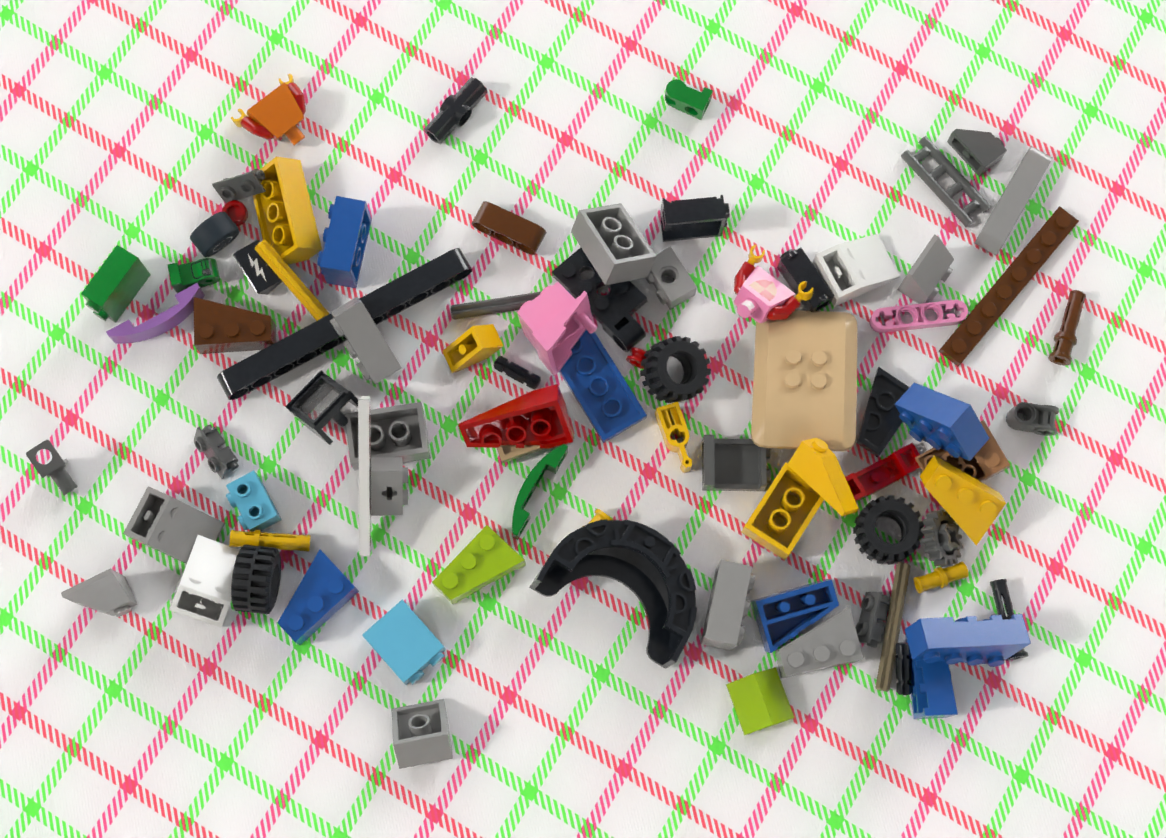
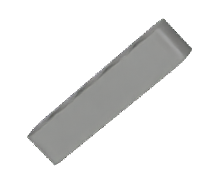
(1013, 200)

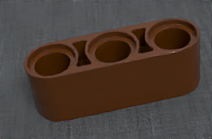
(509, 228)

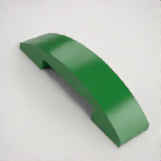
(550, 462)

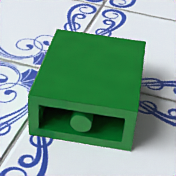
(115, 284)

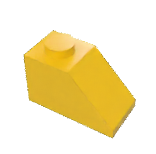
(472, 347)

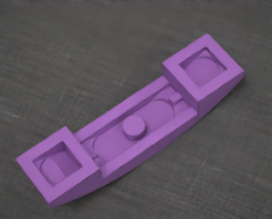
(159, 324)

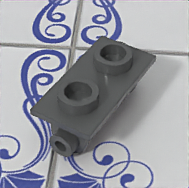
(240, 186)
(207, 441)
(873, 607)

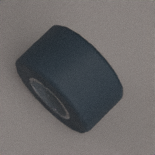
(214, 234)

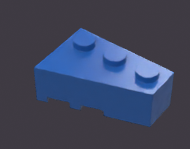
(316, 599)

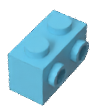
(252, 502)

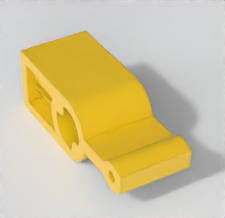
(670, 423)

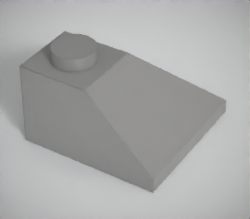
(104, 593)

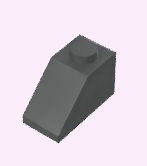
(977, 148)

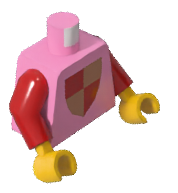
(763, 295)

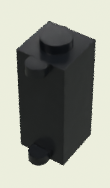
(796, 268)

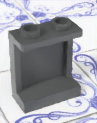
(734, 465)

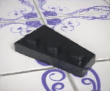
(881, 415)

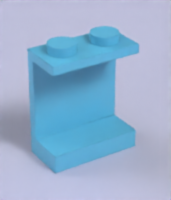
(405, 643)

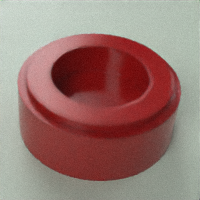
(236, 211)

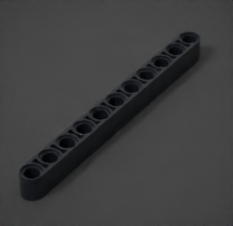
(321, 335)

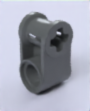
(1038, 418)

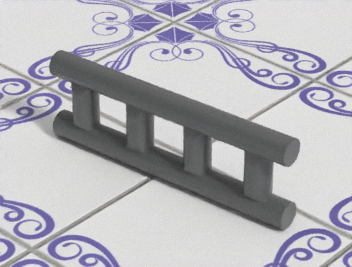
(946, 196)

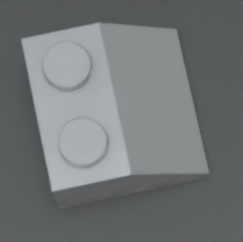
(927, 272)
(421, 734)

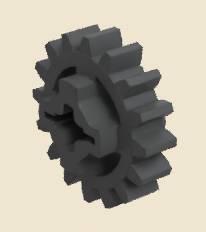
(941, 538)

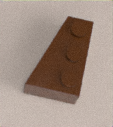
(230, 329)

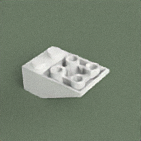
(855, 267)
(206, 582)

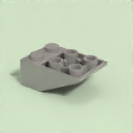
(170, 525)

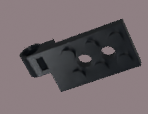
(610, 310)

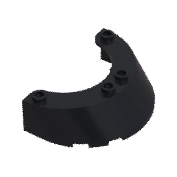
(641, 562)

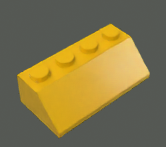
(287, 212)

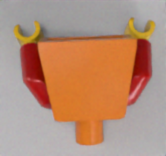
(276, 114)

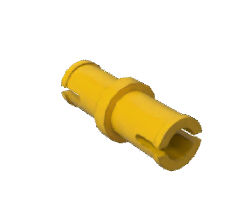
(941, 577)

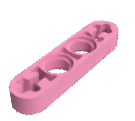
(919, 319)

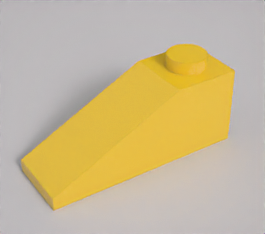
(822, 472)

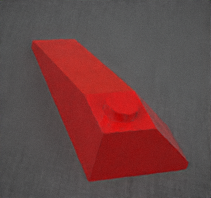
(531, 419)

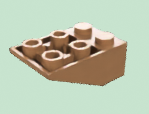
(984, 465)

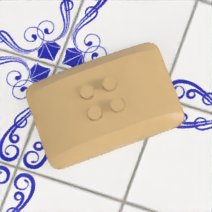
(805, 380)

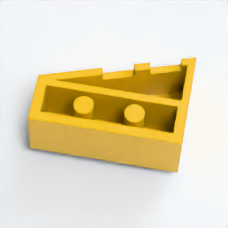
(963, 497)

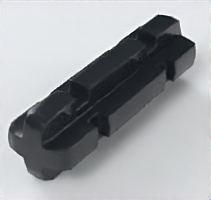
(517, 372)
(903, 669)

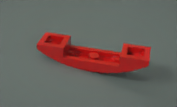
(883, 472)

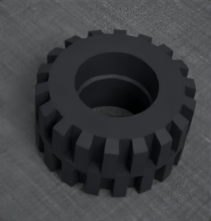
(693, 365)
(906, 519)
(256, 579)

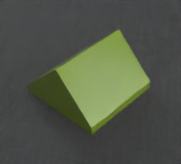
(759, 700)

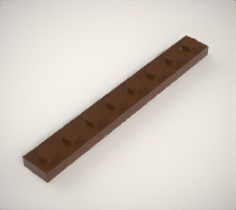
(1008, 286)

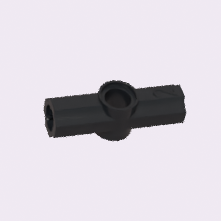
(455, 110)

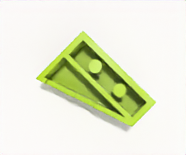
(477, 565)

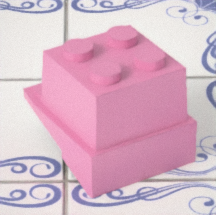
(555, 324)

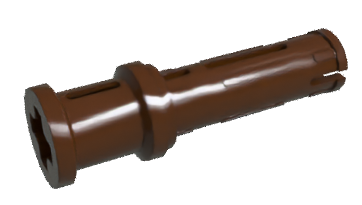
(1066, 338)

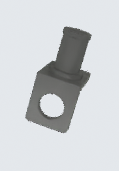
(54, 468)

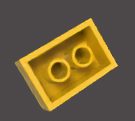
(783, 513)

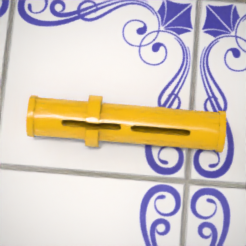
(275, 540)

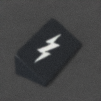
(256, 269)

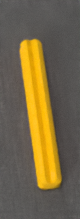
(291, 280)

